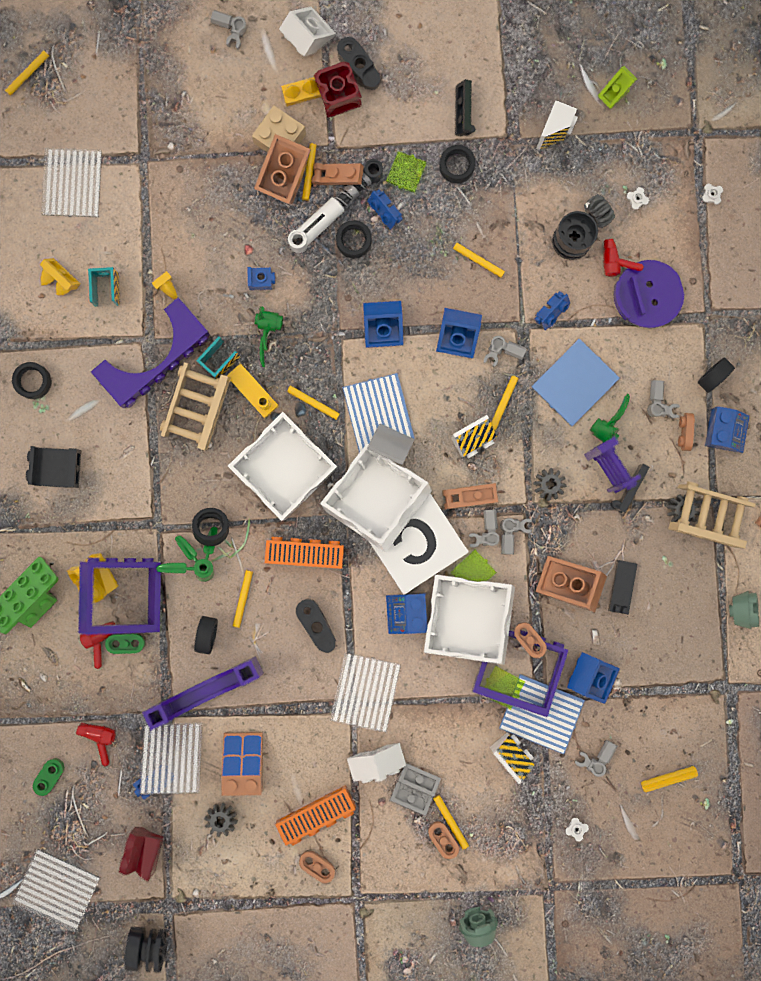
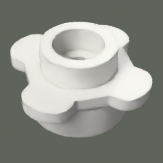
(707, 197)
(635, 204)
(575, 823)

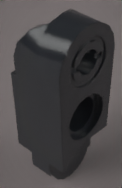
(368, 75)
(323, 640)

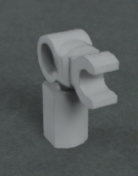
(227, 21)
(498, 344)
(656, 408)
(509, 526)
(491, 537)
(595, 766)

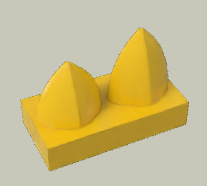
(300, 91)
(54, 271)
(165, 284)

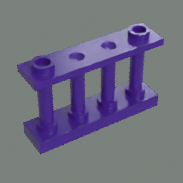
(612, 466)

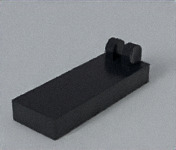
(463, 109)
(622, 505)
(622, 587)

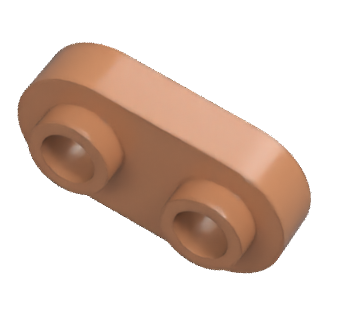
(685, 440)
(530, 639)
(443, 839)
(315, 868)

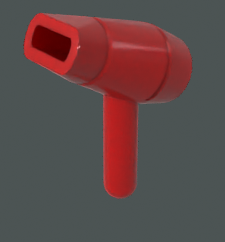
(612, 263)
(94, 641)
(101, 735)

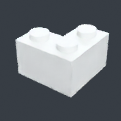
(376, 763)

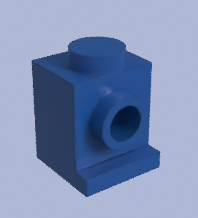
(256, 284)

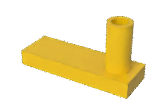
(252, 391)

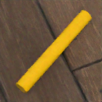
(26, 73)
(309, 172)
(479, 260)
(504, 401)
(314, 403)
(242, 598)
(451, 822)

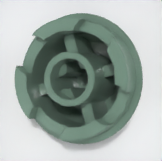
(745, 610)
(479, 927)

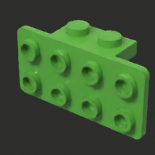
(28, 596)

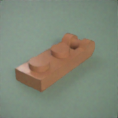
(337, 174)
(471, 496)

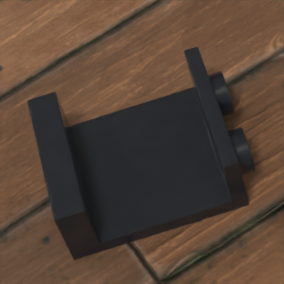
(53, 467)

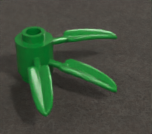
(267, 322)
(605, 430)
(190, 553)

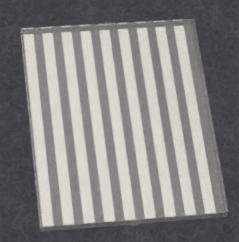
(71, 182)
(365, 692)
(171, 759)
(56, 890)

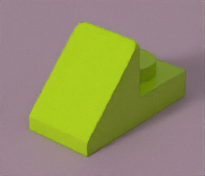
(617, 87)

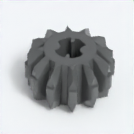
(599, 210)
(553, 490)
(677, 504)
(218, 826)

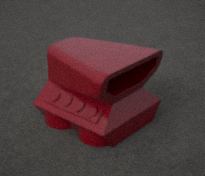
(338, 89)
(141, 853)

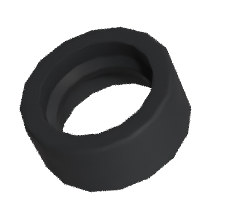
(464, 151)
(353, 224)
(18, 373)
(716, 375)
(205, 514)
(205, 635)

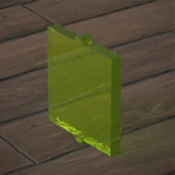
(406, 171)
(474, 568)
(504, 683)

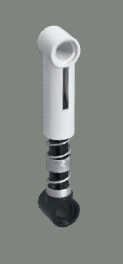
(333, 208)

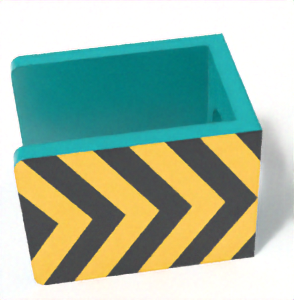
(93, 273)
(210, 351)

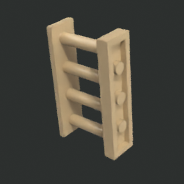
(208, 420)
(716, 534)

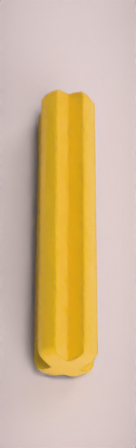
(669, 779)

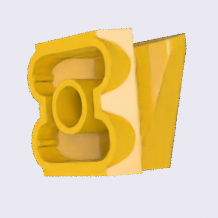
(102, 579)

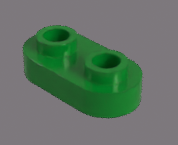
(125, 643)
(47, 777)

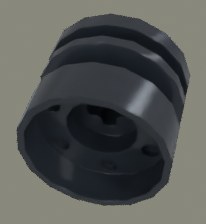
(582, 229)
(145, 949)

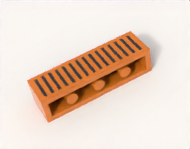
(304, 554)
(316, 815)

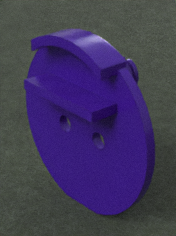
(634, 297)

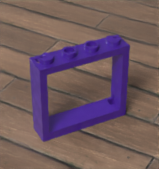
(86, 597)
(544, 710)

